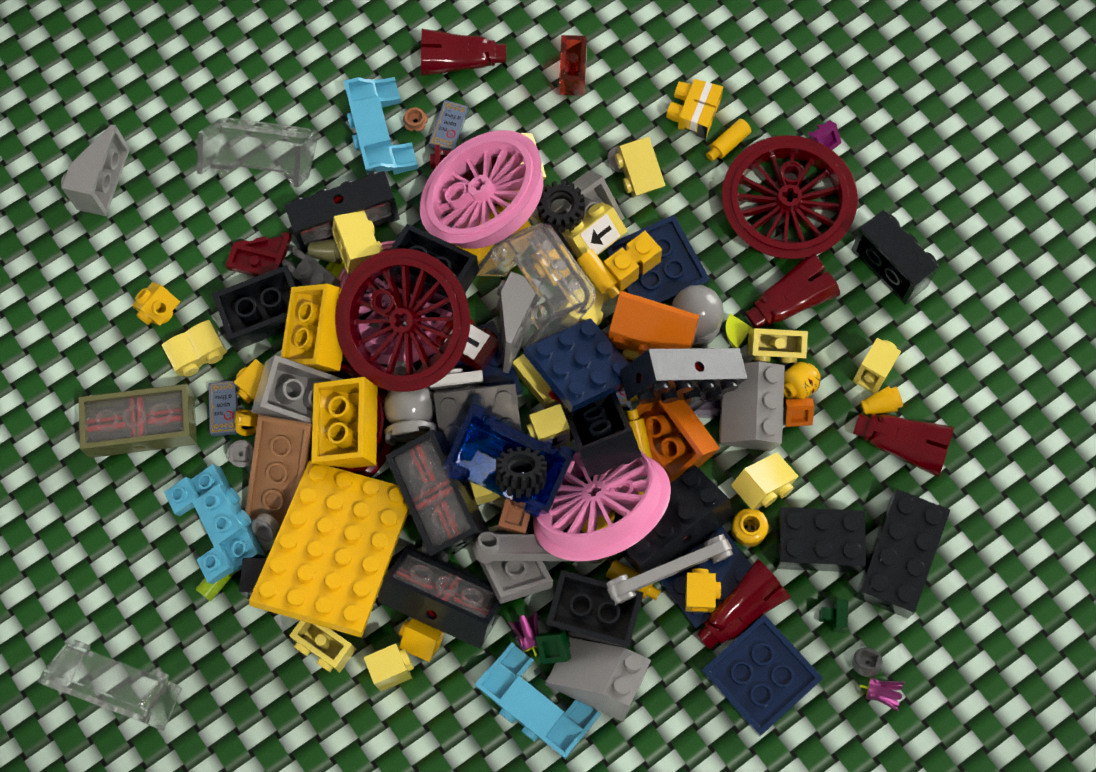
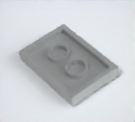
(515, 578)

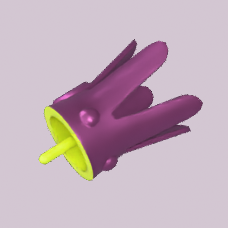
(526, 632)
(883, 692)

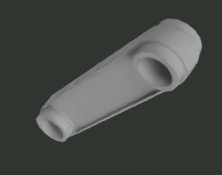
(512, 547)
(623, 588)

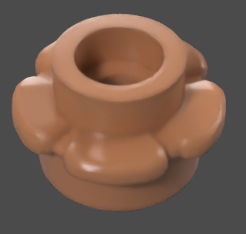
(412, 114)

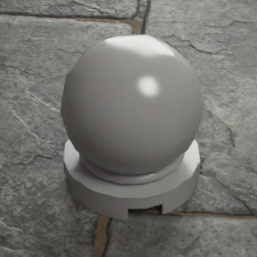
(707, 304)
(409, 415)

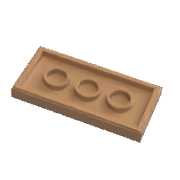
(277, 465)

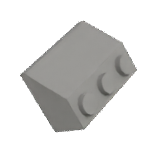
(594, 191)
(754, 411)

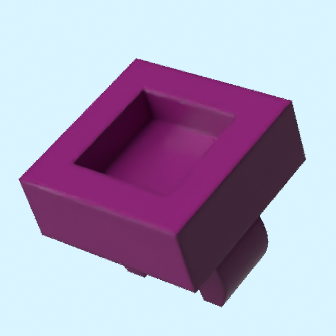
(826, 134)

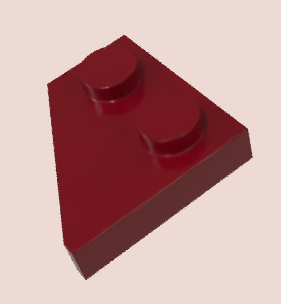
(258, 255)

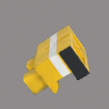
(699, 107)

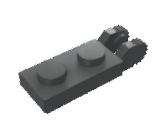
(309, 270)

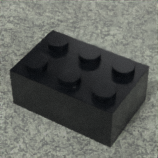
(895, 256)
(459, 261)
(255, 307)
(497, 399)
(603, 435)
(821, 539)
(588, 613)

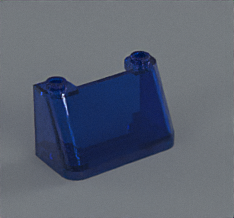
(484, 439)

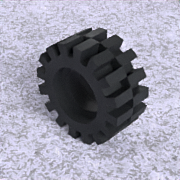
(565, 192)
(521, 483)

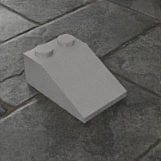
(96, 172)
(514, 315)
(288, 389)
(600, 676)

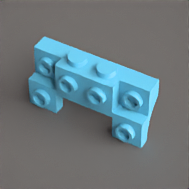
(372, 137)
(222, 518)
(530, 708)

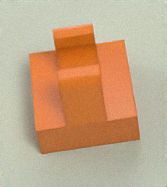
(799, 412)

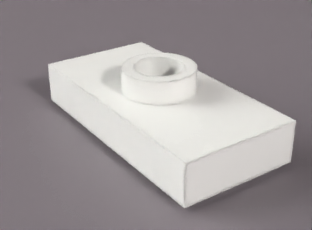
(458, 378)

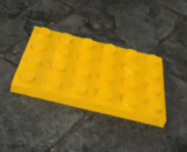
(332, 549)

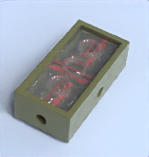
(137, 421)

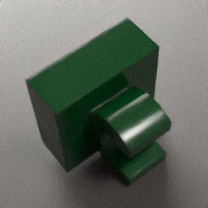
(837, 615)
(553, 647)

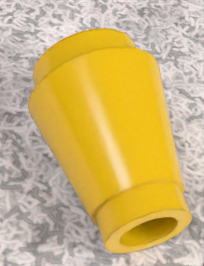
(883, 401)

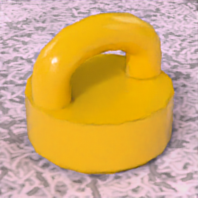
(245, 418)

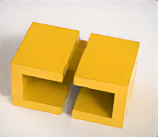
(624, 263)

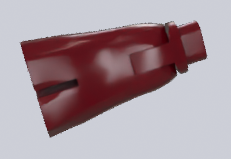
(452, 52)
(795, 292)
(913, 441)
(751, 598)

